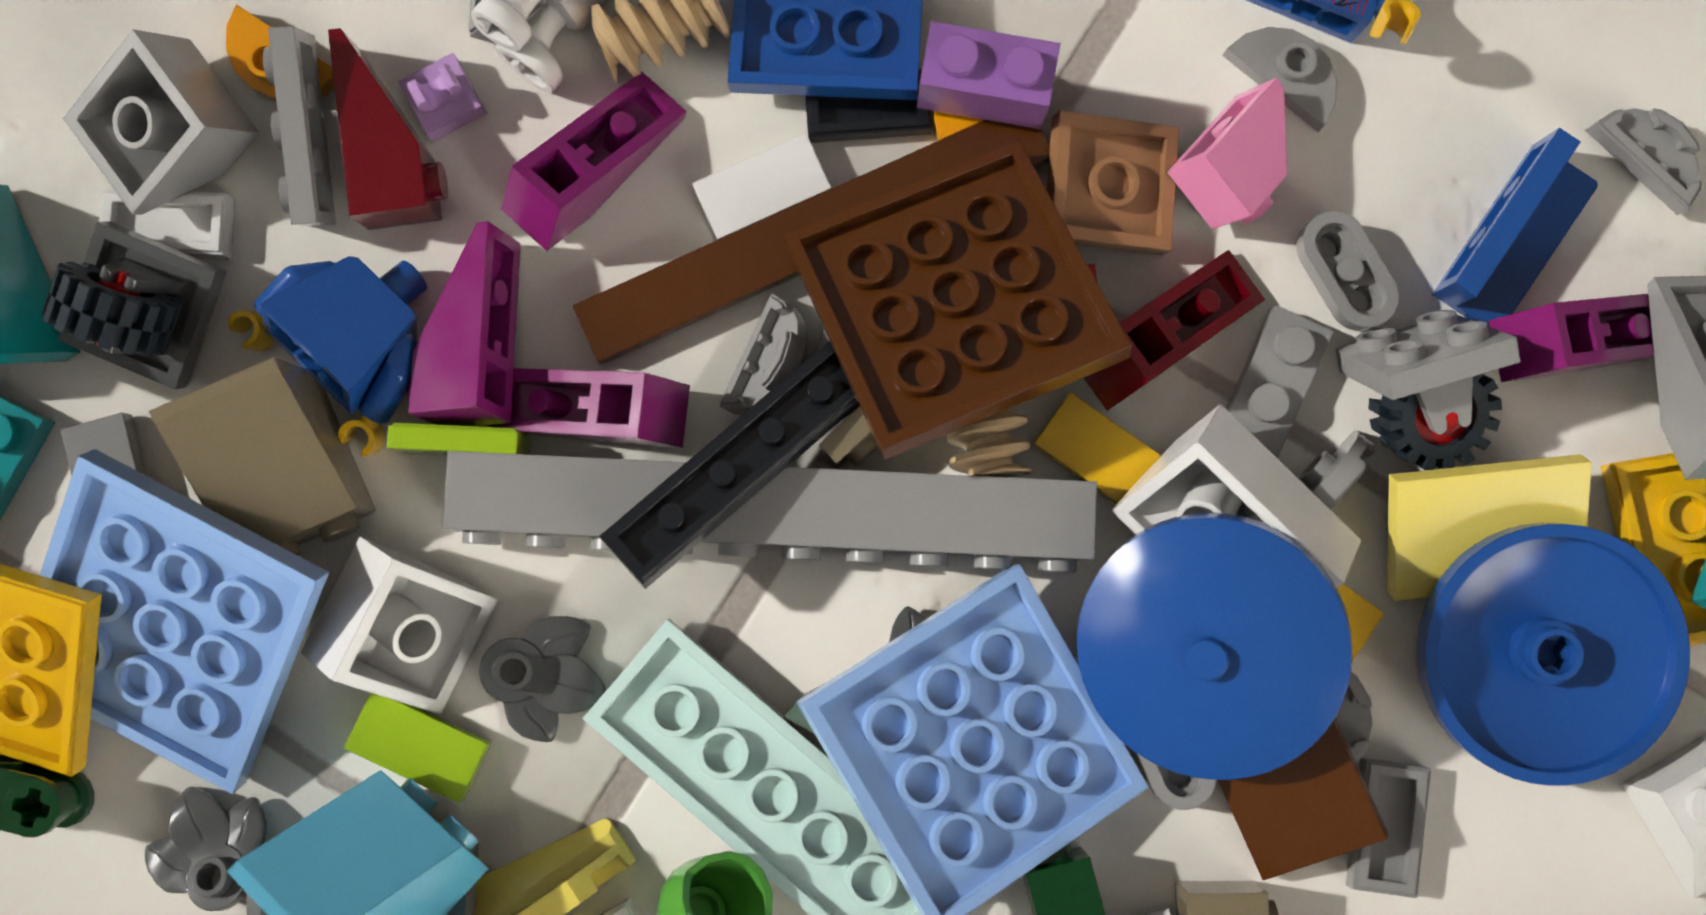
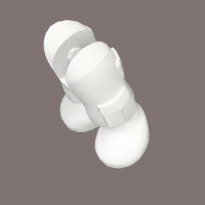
(526, 41)

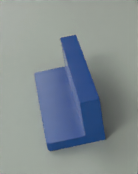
(1518, 232)

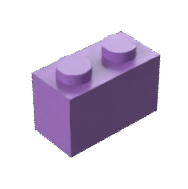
(987, 75)

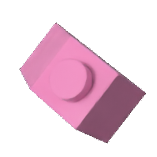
(1237, 158)

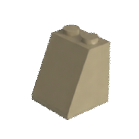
(268, 454)

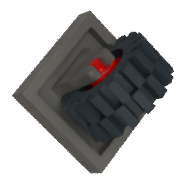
(135, 304)

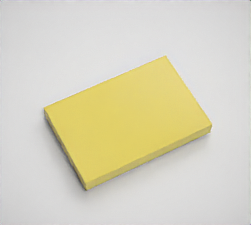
(1450, 509)

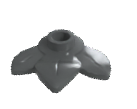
(552, 676)
(199, 842)

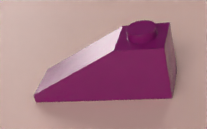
(588, 160)
(1578, 336)
(468, 344)
(599, 406)

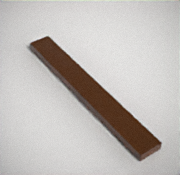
(758, 255)

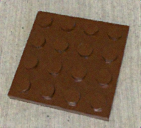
(955, 298)

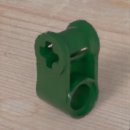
(40, 799)

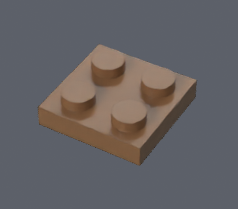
(1113, 181)

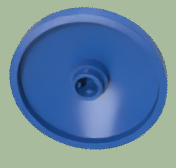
(1215, 646)
(1553, 653)

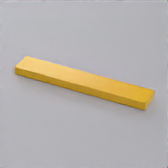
(1106, 453)

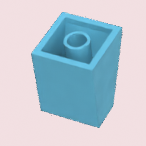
(364, 856)

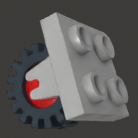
(1431, 385)

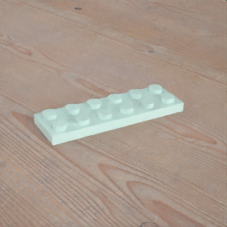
(747, 777)

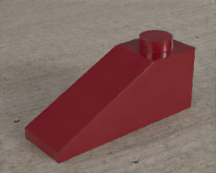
(385, 162)
(1177, 325)

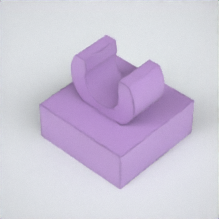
(442, 97)

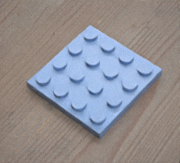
(190, 617)
(972, 746)

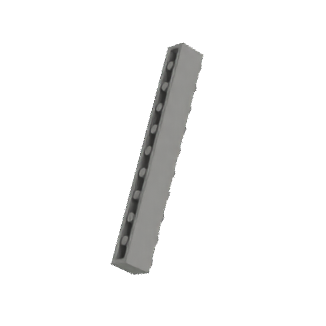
(795, 510)

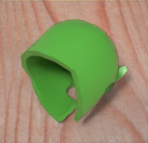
(717, 886)

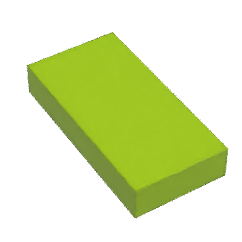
(440, 439)
(418, 746)

